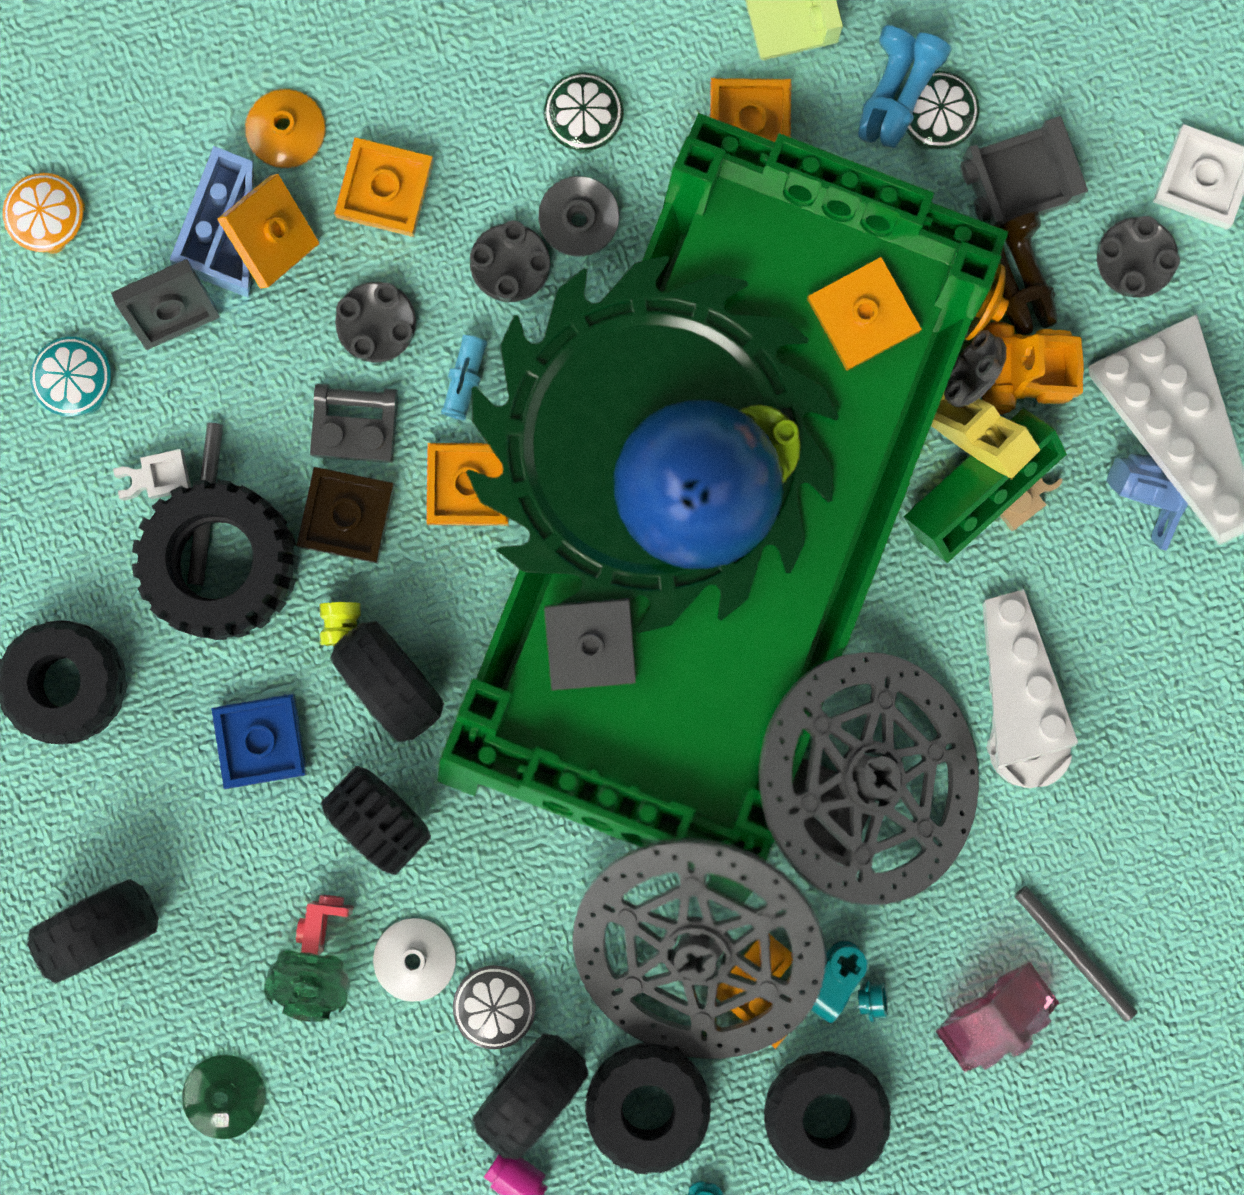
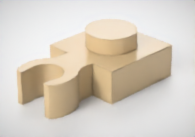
(1027, 504)

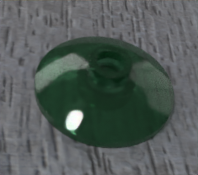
(244, 1093)

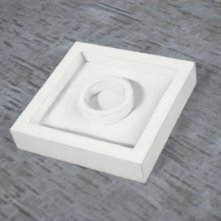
(1203, 177)

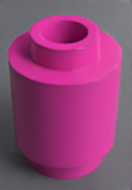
(515, 1177)

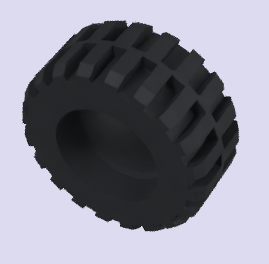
(170, 530)

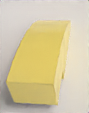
(986, 435)

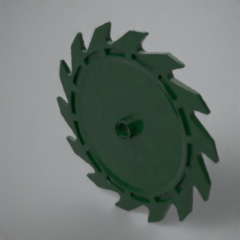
(595, 384)

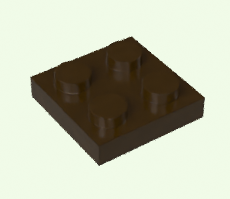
(345, 515)

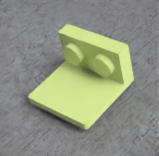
(793, 25)

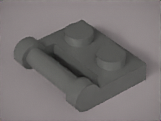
(349, 436)

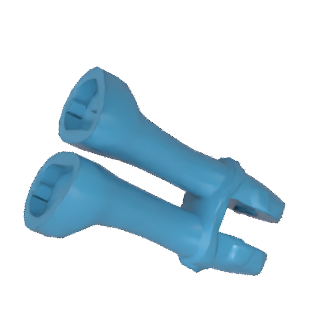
(881, 113)

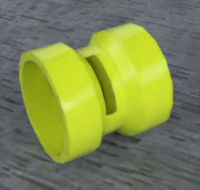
(338, 620)

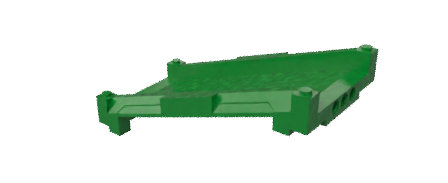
(688, 737)

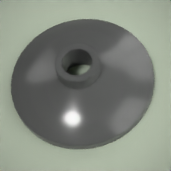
(574, 197)

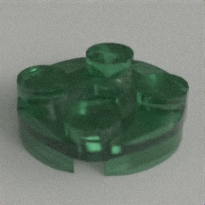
(323, 973)

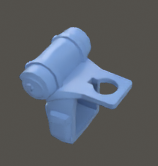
(1144, 481)

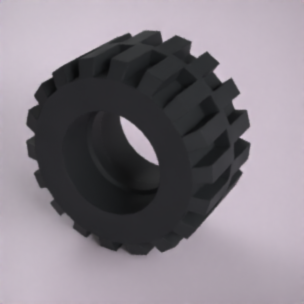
(375, 820)

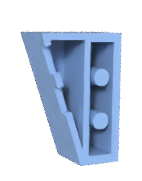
(202, 238)

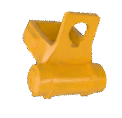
(1037, 367)

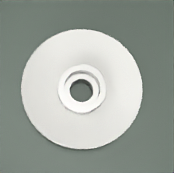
(419, 938)

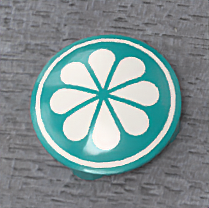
(70, 376)

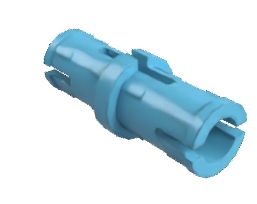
(472, 352)

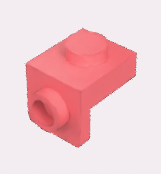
(312, 928)

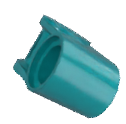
(839, 983)

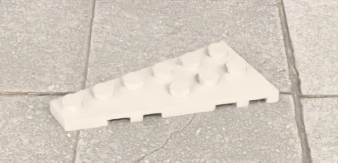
(1177, 413)

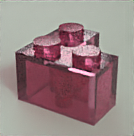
(999, 1019)

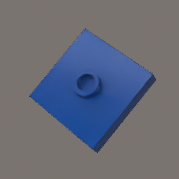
(259, 741)

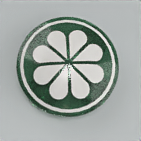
(583, 112)
(944, 112)

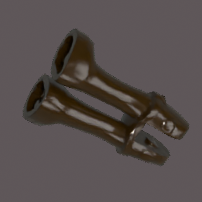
(1036, 289)

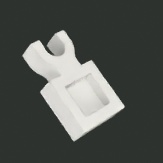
(158, 475)

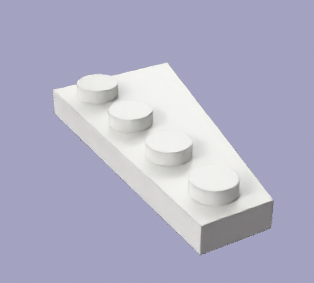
(1026, 699)

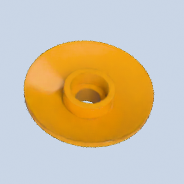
(292, 145)
(992, 307)

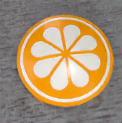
(43, 212)

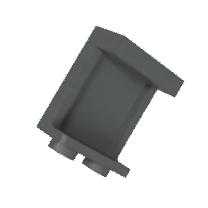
(1024, 174)

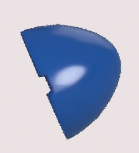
(723, 454)

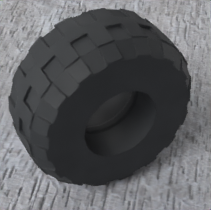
(23, 677)
(386, 681)
(92, 930)
(530, 1096)
(647, 1149)
(852, 1149)

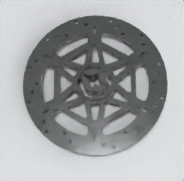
(869, 778)
(699, 948)

